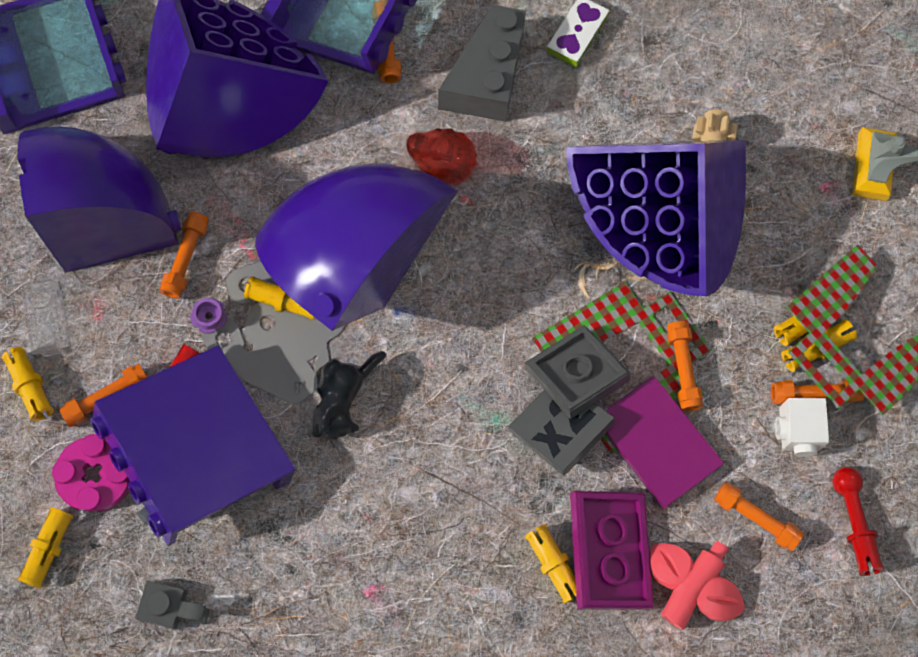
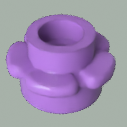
(206, 306)

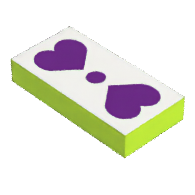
(577, 31)

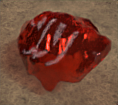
(443, 154)

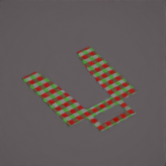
(820, 307)
(615, 313)

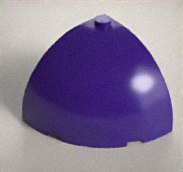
(224, 79)
(91, 198)
(665, 207)
(351, 238)

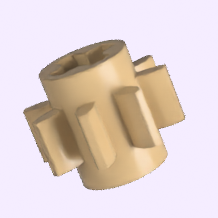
(714, 126)

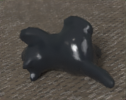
(338, 386)

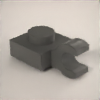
(166, 604)

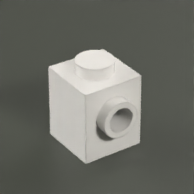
(803, 426)

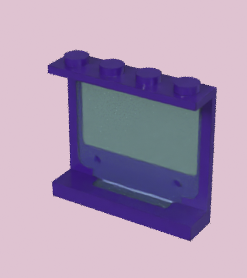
(341, 30)
(54, 61)

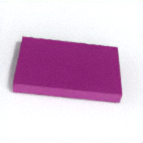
(660, 442)
(611, 551)

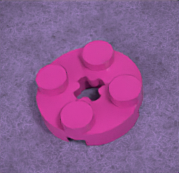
(70, 475)

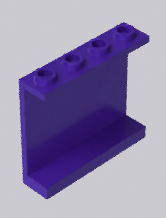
(190, 442)

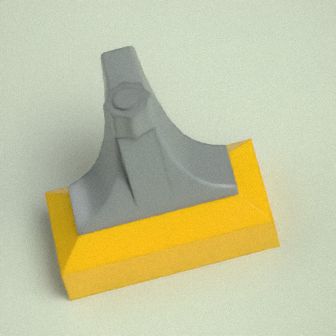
(875, 159)

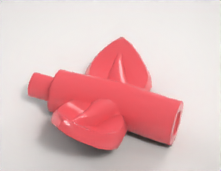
(695, 584)

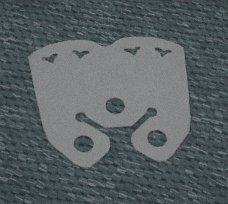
(278, 354)

